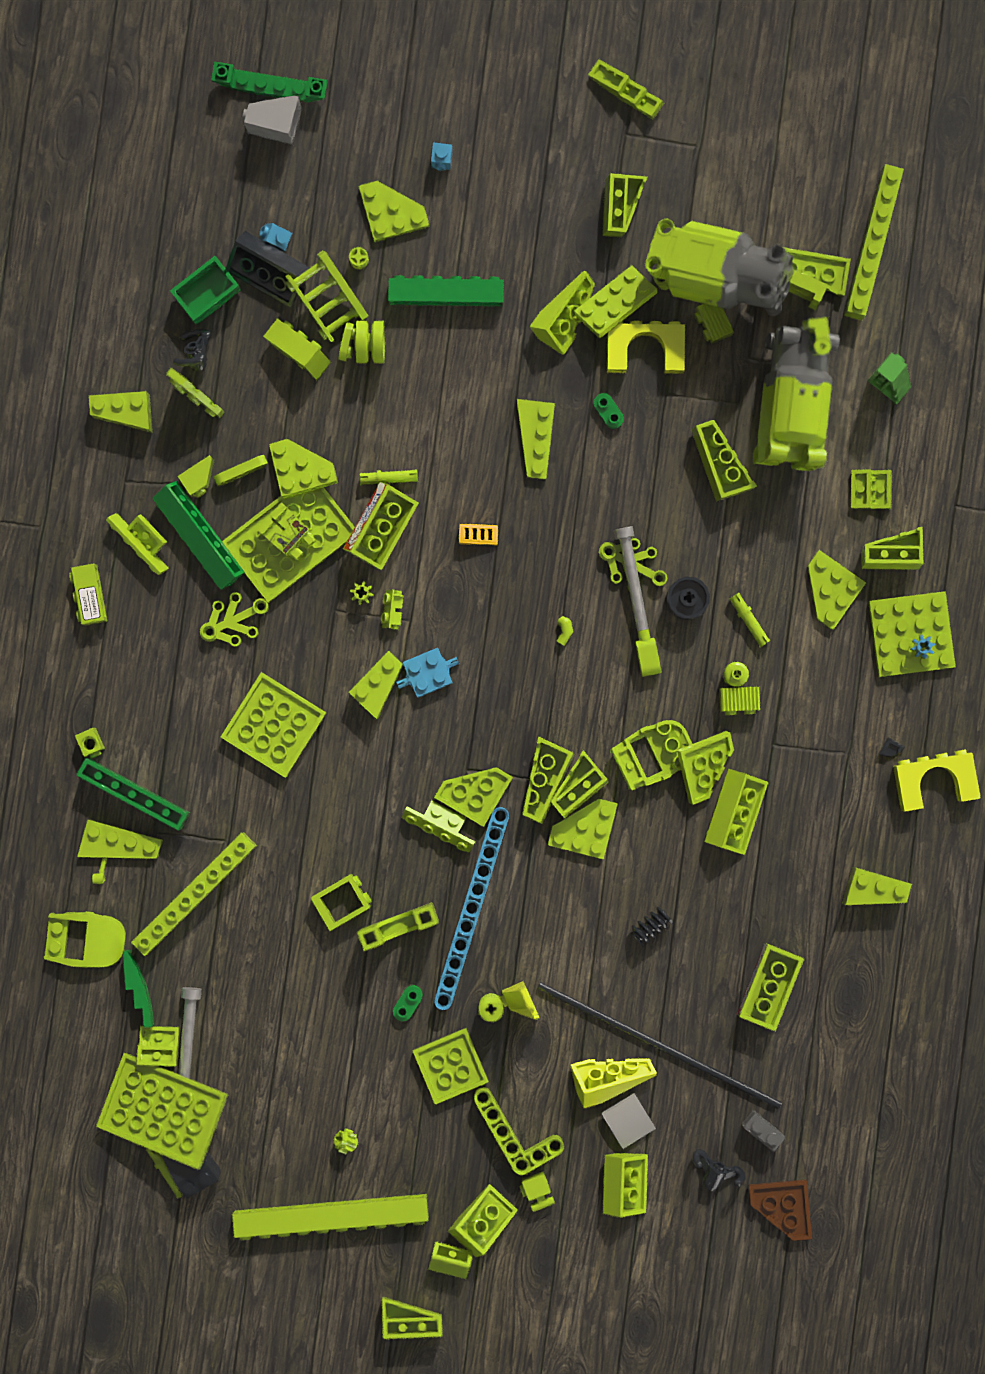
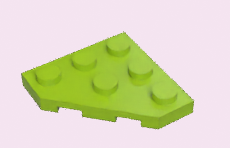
(391, 212)
(195, 395)
(300, 469)
(832, 588)
(704, 764)
(475, 793)
(586, 829)

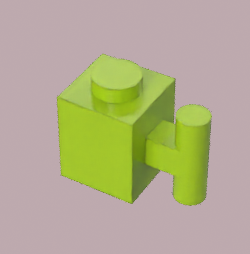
(536, 1187)

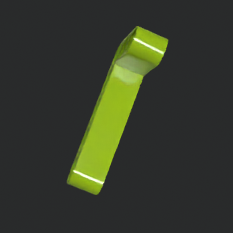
(510, 1137)

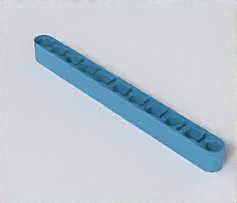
(471, 917)

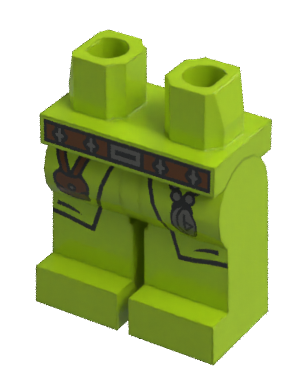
(291, 536)

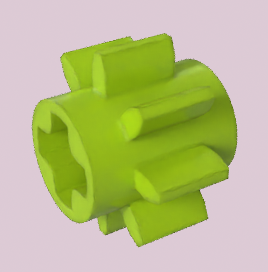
(365, 597)
(345, 1141)

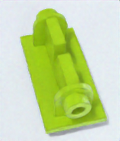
(392, 600)

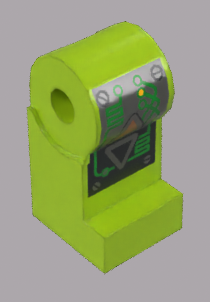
(819, 336)

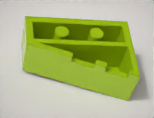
(620, 202)
(297, 347)
(377, 684)
(873, 888)
(409, 1321)

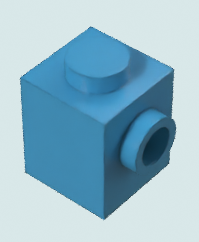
(441, 156)

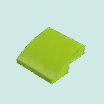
(871, 489)
(158, 1046)

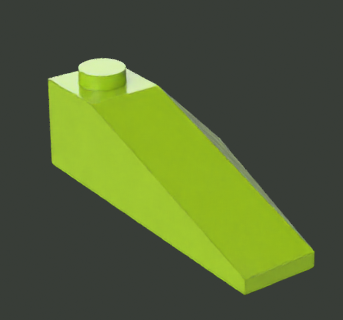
(557, 320)

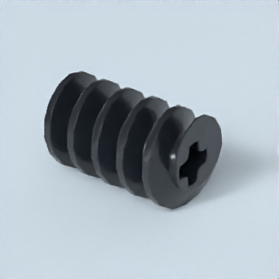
(651, 926)

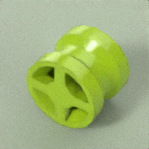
(358, 254)

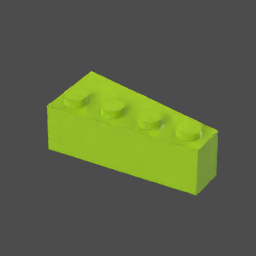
(721, 462)
(546, 777)

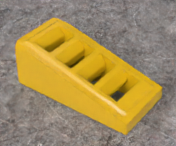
(494, 528)

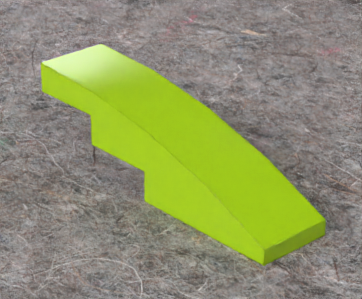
(625, 89)

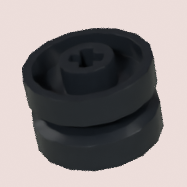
(695, 590)

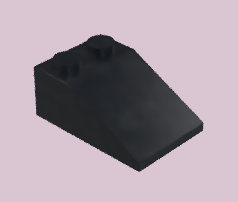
(192, 1180)

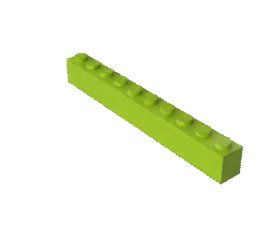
(330, 1215)

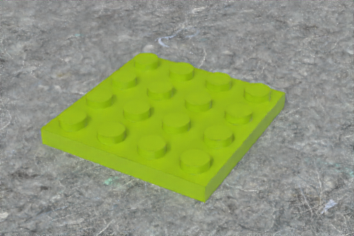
(900, 621)
(273, 725)

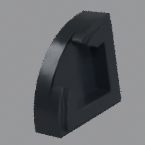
(891, 748)

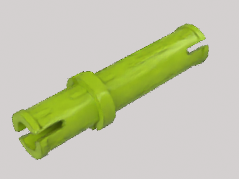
(388, 477)
(749, 619)
(160, 1164)

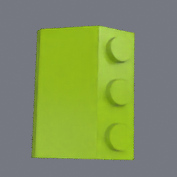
(625, 1184)

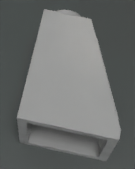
(273, 118)

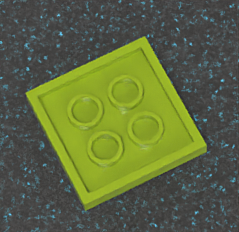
(450, 1066)

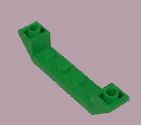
(268, 85)

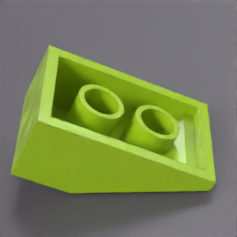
(483, 1221)

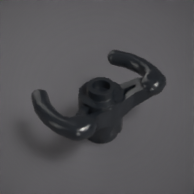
(196, 350)
(716, 1171)

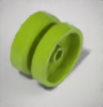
(370, 342)

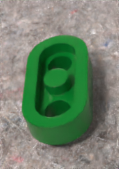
(608, 410)
(407, 1003)

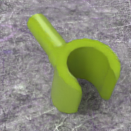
(99, 878)

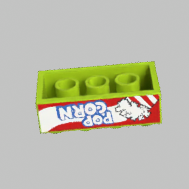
(380, 525)
(770, 986)

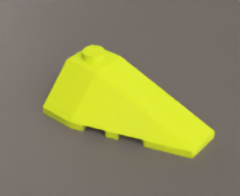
(519, 1000)
(604, 1080)

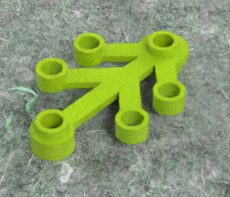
(638, 556)
(231, 620)

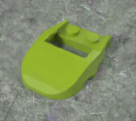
(664, 741)
(102, 945)

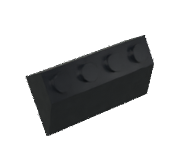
(264, 267)

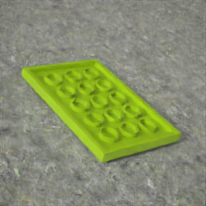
(267, 565)
(162, 1111)

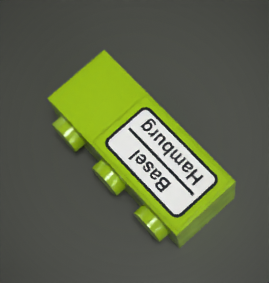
(88, 594)

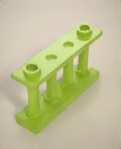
(344, 295)

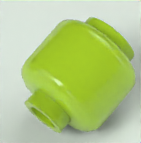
(729, 676)

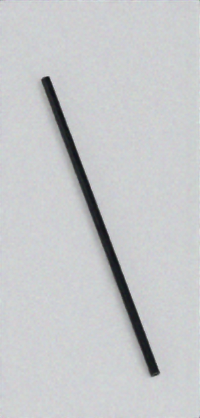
(661, 1046)

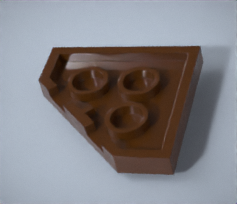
(784, 1206)

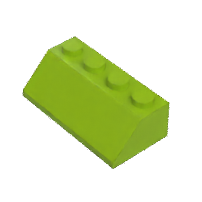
(736, 811)

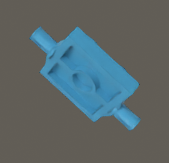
(427, 672)

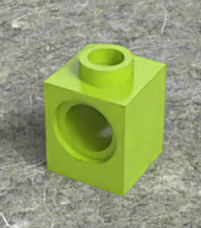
(82, 739)

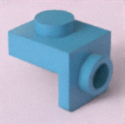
(275, 236)

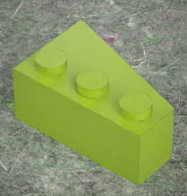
(123, 408)
(895, 552)
(579, 785)

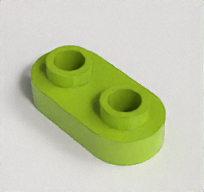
(345, 349)

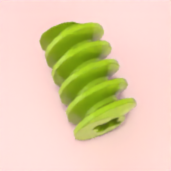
(485, 1012)

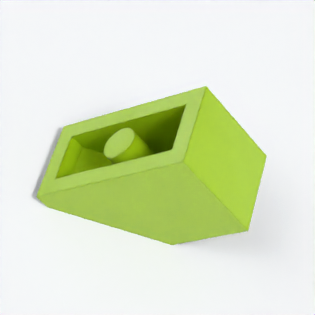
(198, 477)

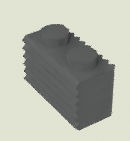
(763, 1130)

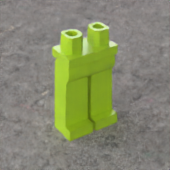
(807, 288)

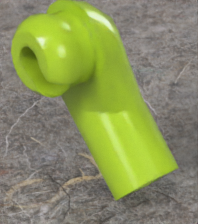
(567, 630)

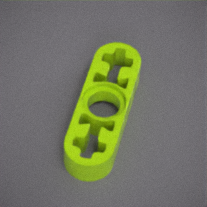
(240, 470)

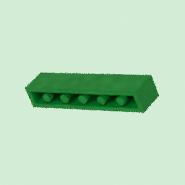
(446, 291)
(198, 535)
(133, 794)

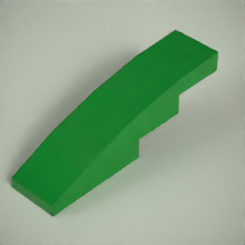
(135, 981)

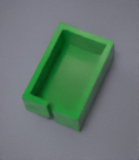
(205, 290)

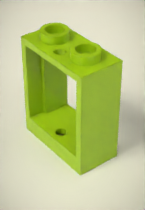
(325, 913)

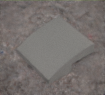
(628, 1120)

